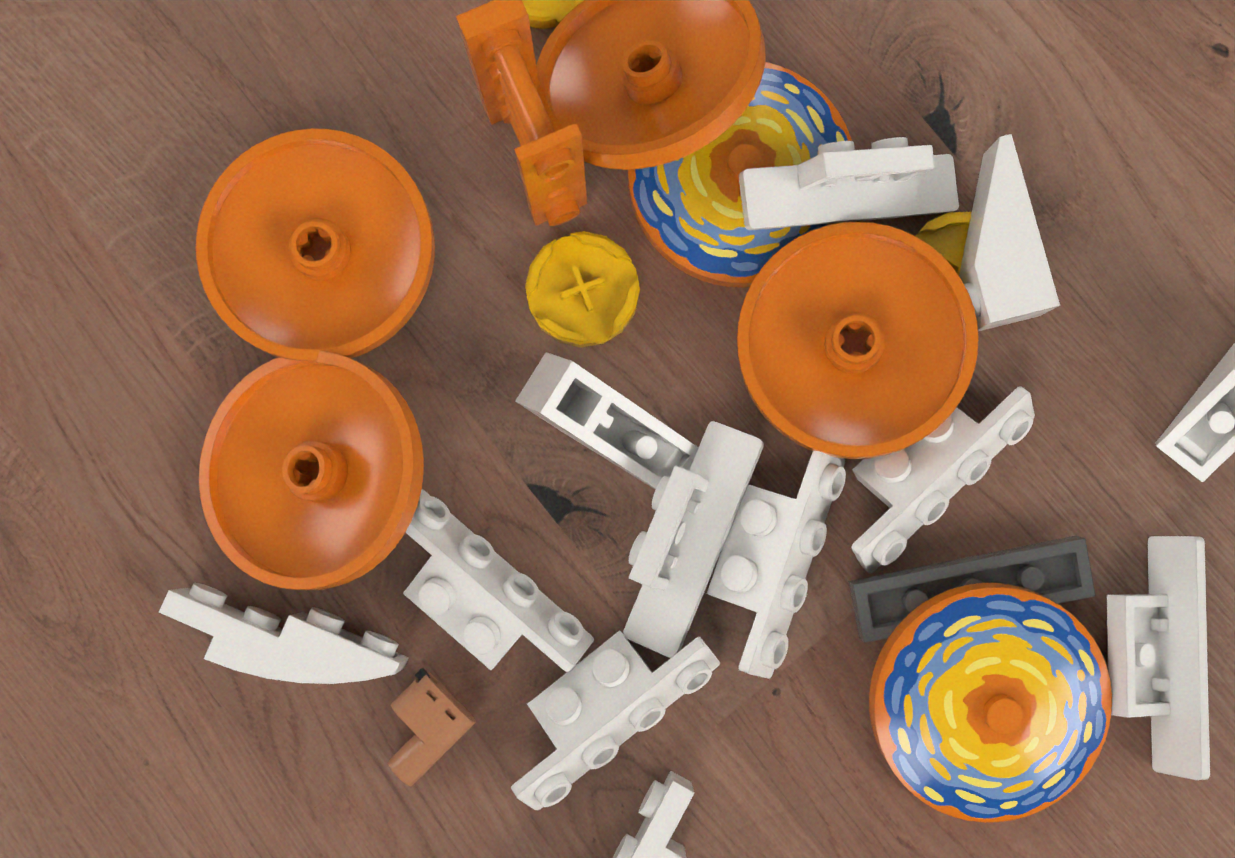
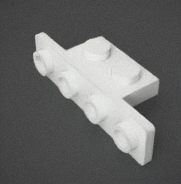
(850, 186)
(929, 473)
(687, 537)
(770, 555)
(482, 596)
(1162, 656)
(602, 707)

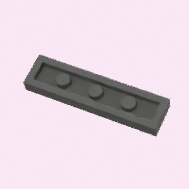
(1051, 568)

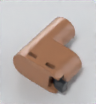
(436, 721)

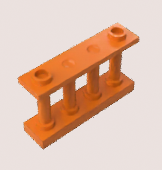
(507, 79)

